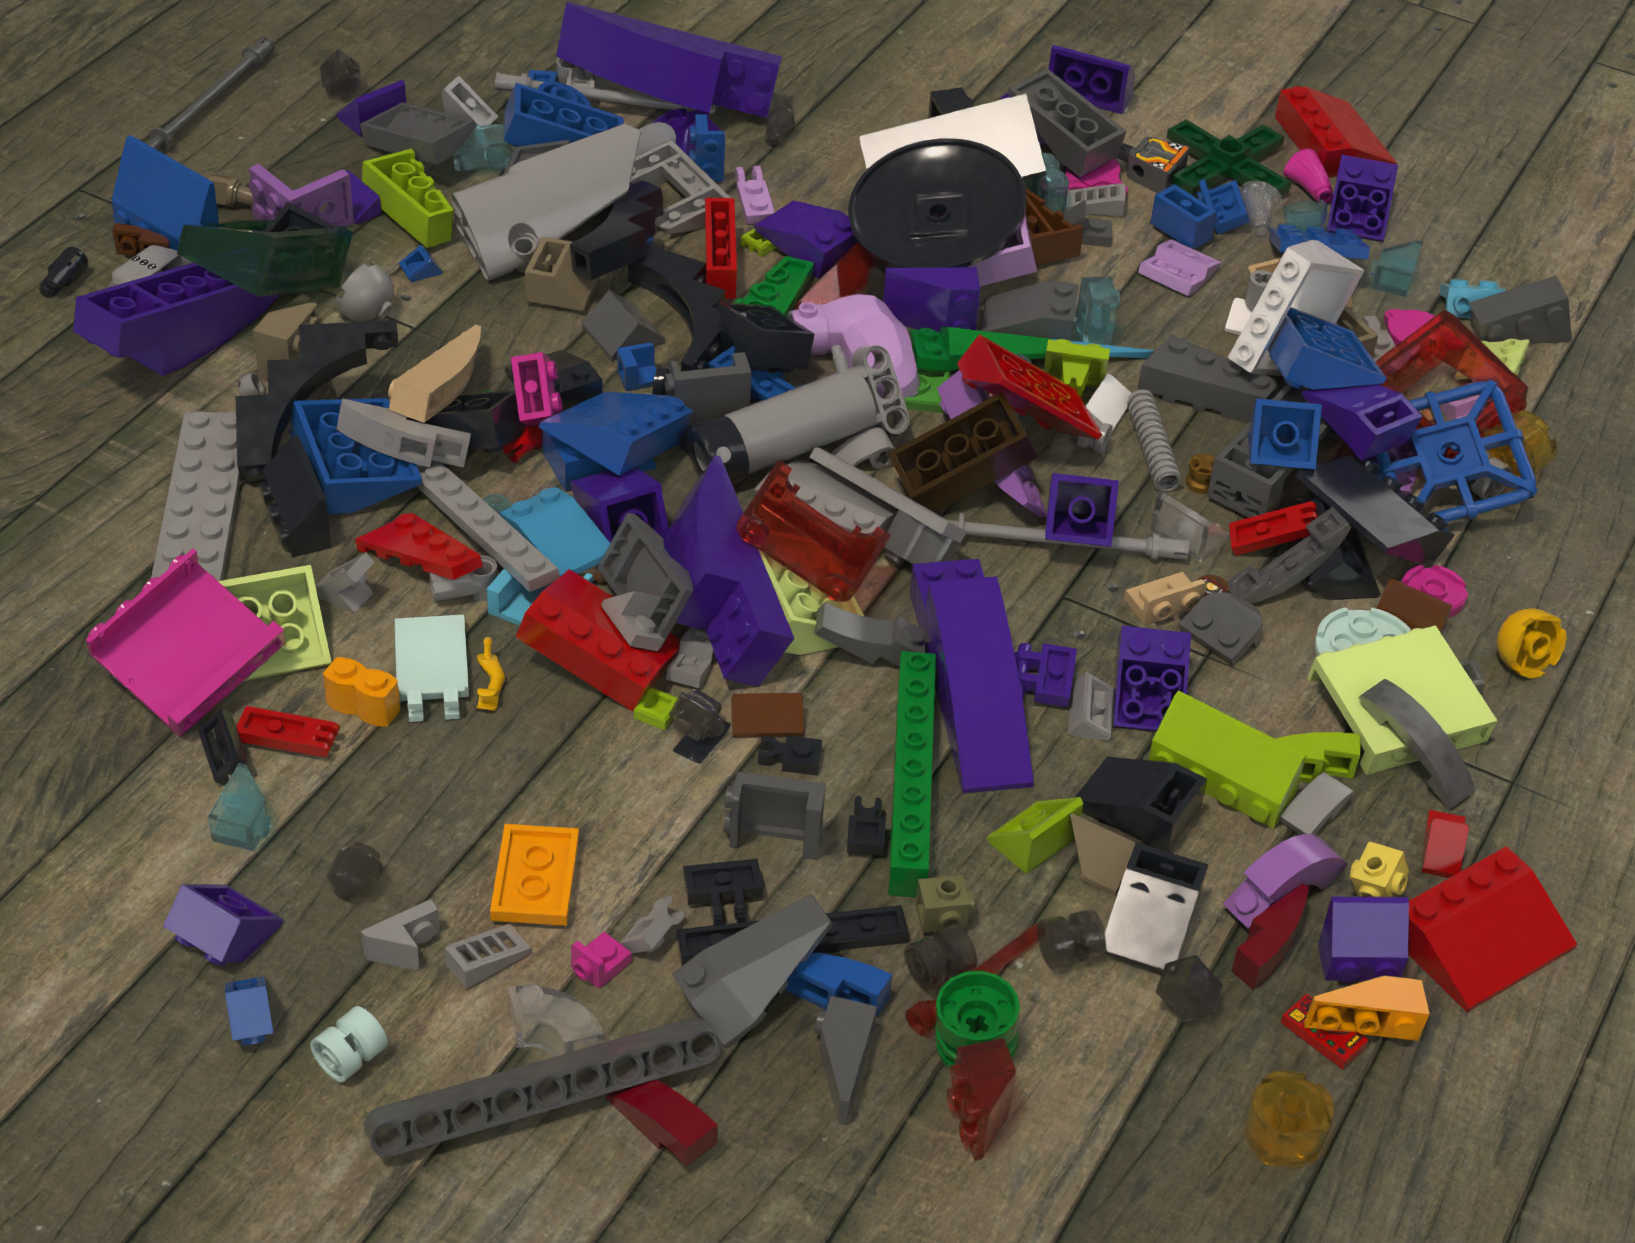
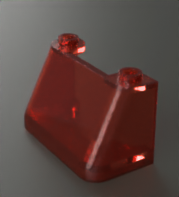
(807, 539)

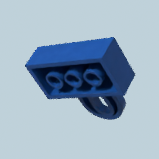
(552, 115)

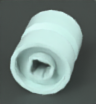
(354, 1039)

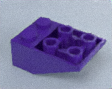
(1362, 197)
(1367, 416)
(1148, 675)

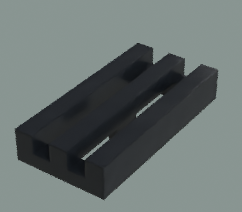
(226, 741)

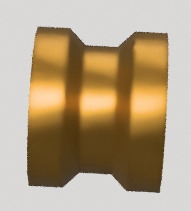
(1200, 473)

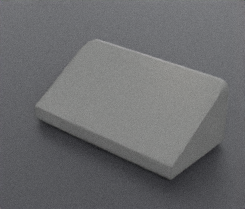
(1090, 708)

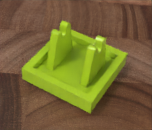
(1076, 363)

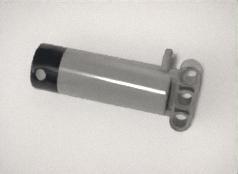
(804, 417)

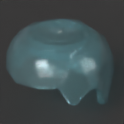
(1306, 214)

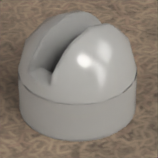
(251, 385)

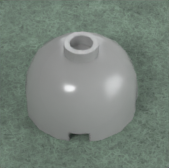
(367, 294)

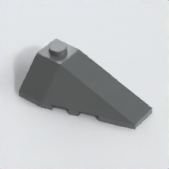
(744, 972)

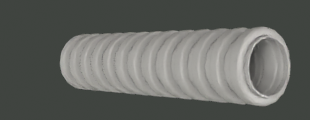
(1154, 440)

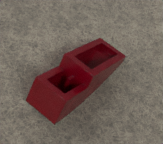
(1270, 938)
(667, 1119)

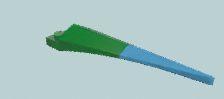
(945, 348)

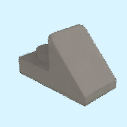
(465, 103)
(346, 584)
(632, 617)
(396, 938)

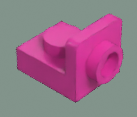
(599, 959)

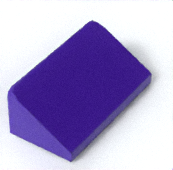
(365, 201)

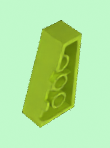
(410, 196)

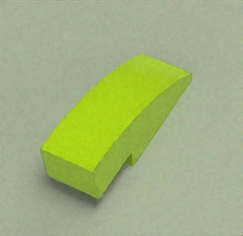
(1326, 752)

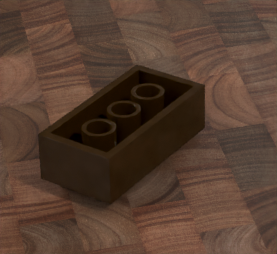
(963, 454)

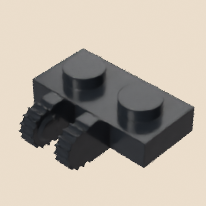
(723, 882)

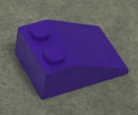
(809, 234)
(933, 296)

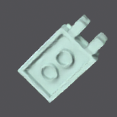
(431, 662)

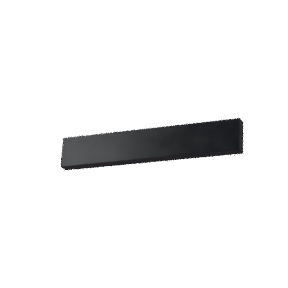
(849, 931)

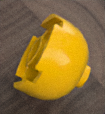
(1531, 641)

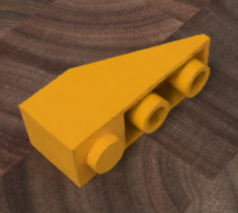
(1374, 1007)

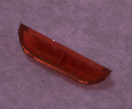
(843, 279)

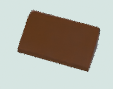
(1414, 606)
(767, 714)

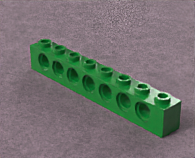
(912, 774)

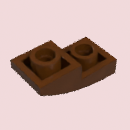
(132, 239)

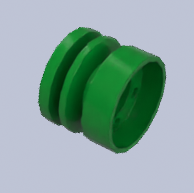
(973, 1011)

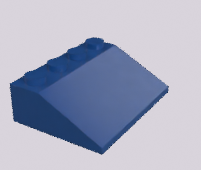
(160, 193)
(1321, 354)
(621, 427)
(347, 470)

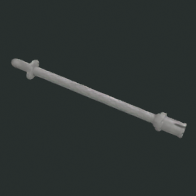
(506, 83)
(1152, 546)

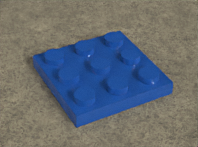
(1342, 241)

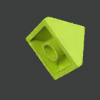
(1037, 832)

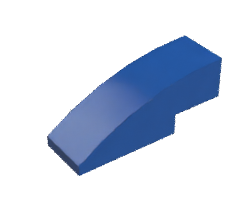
(839, 977)

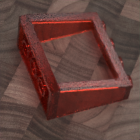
(1451, 342)

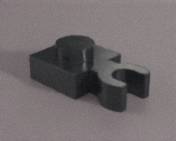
(796, 755)
(866, 829)

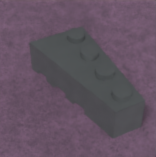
(1204, 379)

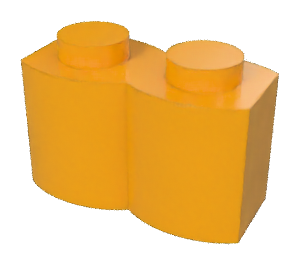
(361, 691)

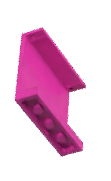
(183, 643)

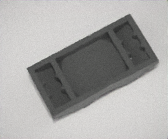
(641, 564)

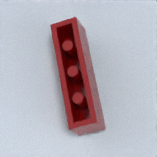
(721, 244)

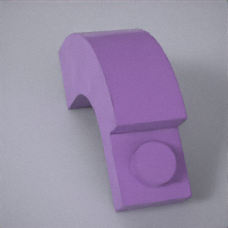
(1280, 871)

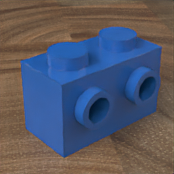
(1183, 217)

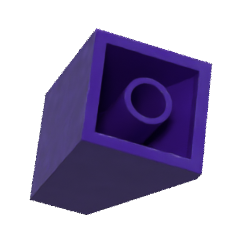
(610, 497)
(1081, 509)

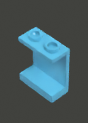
(511, 599)

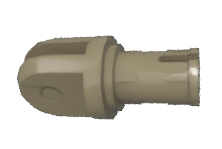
(230, 191)

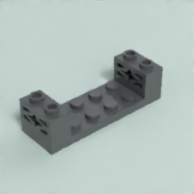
(1254, 487)

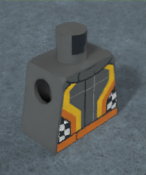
(1154, 162)

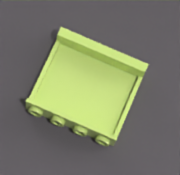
(1424, 669)

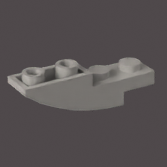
(402, 438)

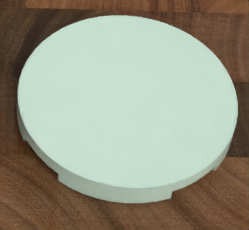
(1352, 627)

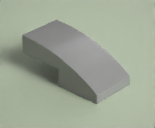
(693, 659)
(1315, 804)

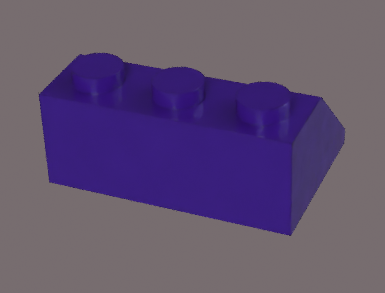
(1097, 79)

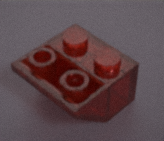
(981, 1093)

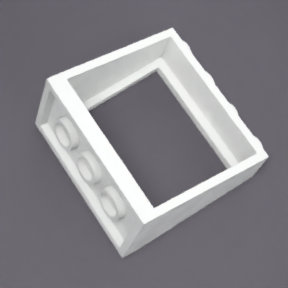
(1307, 279)

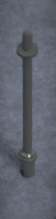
(252, 57)

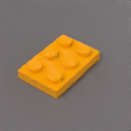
(535, 874)

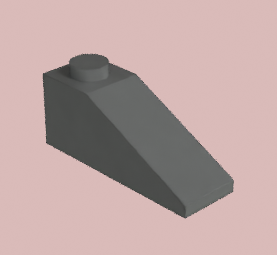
(844, 1045)

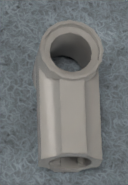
(471, 584)

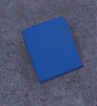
(420, 265)

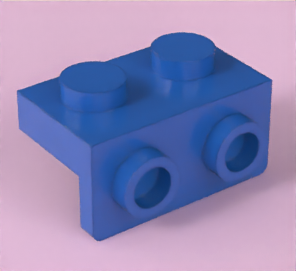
(709, 149)
(1228, 204)

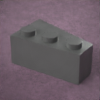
(1527, 312)

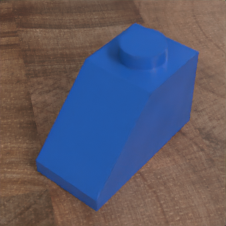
(248, 1010)

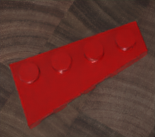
(421, 544)

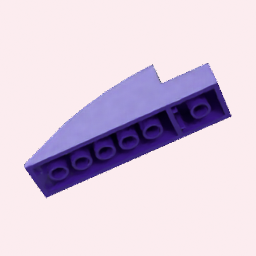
(668, 61)
(167, 316)
(729, 581)
(974, 673)

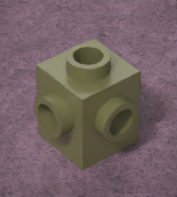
(943, 902)

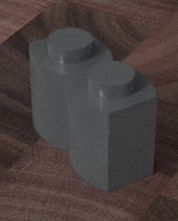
(917, 542)

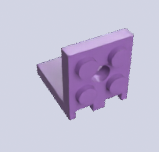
(272, 195)

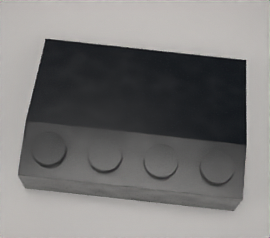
(1379, 508)

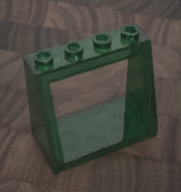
(266, 260)

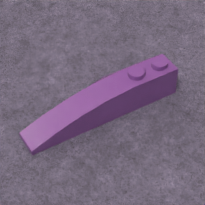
(960, 397)

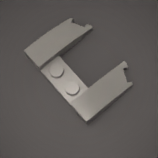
(672, 164)

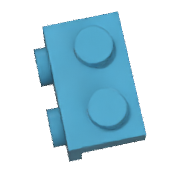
(1459, 294)

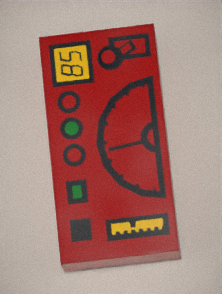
(1337, 1046)

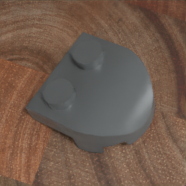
(1224, 625)

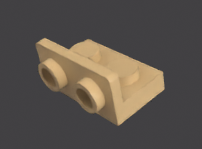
(1164, 597)

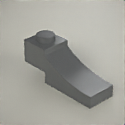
(868, 636)

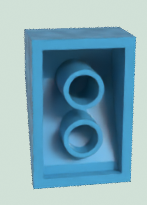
(558, 530)

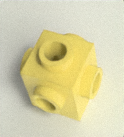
(1379, 872)

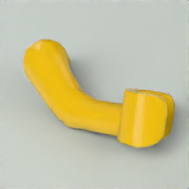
(489, 662)

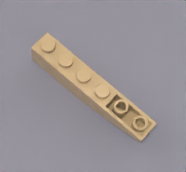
(437, 379)

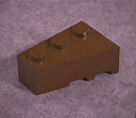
(1050, 233)

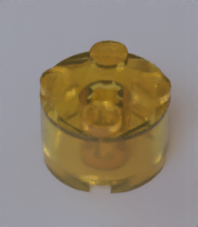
(1536, 441)
(1288, 1119)

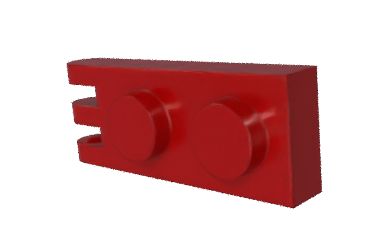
(1271, 528)
(287, 731)

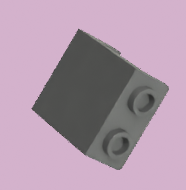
(711, 390)
(776, 809)

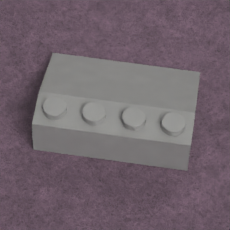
(839, 498)

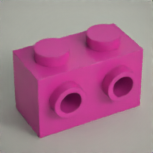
(535, 387)

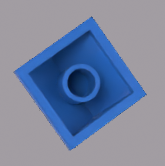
(1284, 434)

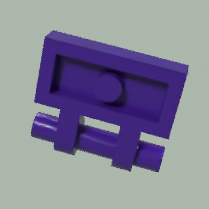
(1054, 674)

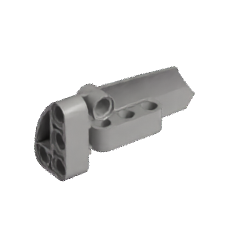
(543, 198)

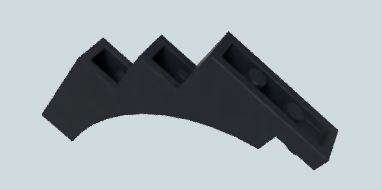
(324, 354)

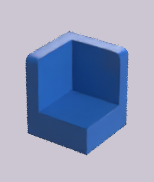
(636, 366)

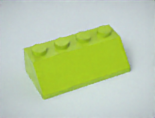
(1239, 761)

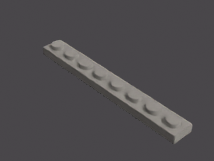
(486, 527)

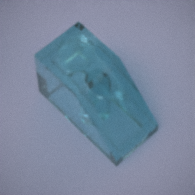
(1396, 268)
(240, 812)

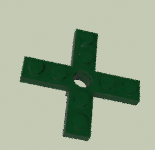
(1226, 157)

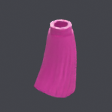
(1309, 173)

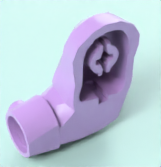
(861, 322)

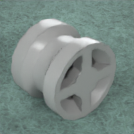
(1098, 445)

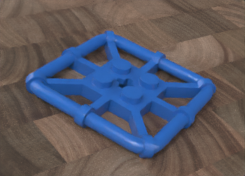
(1472, 462)

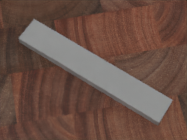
(888, 494)

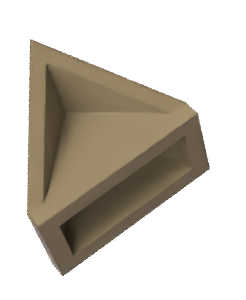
(1102, 853)

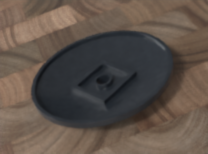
(960, 177)

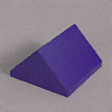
(371, 105)

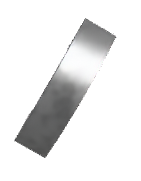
(1296, 563)
(1424, 737)

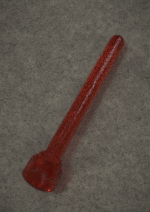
(922, 1014)

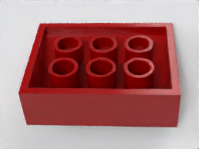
(1327, 127)
(1026, 388)
(580, 636)
(1486, 929)

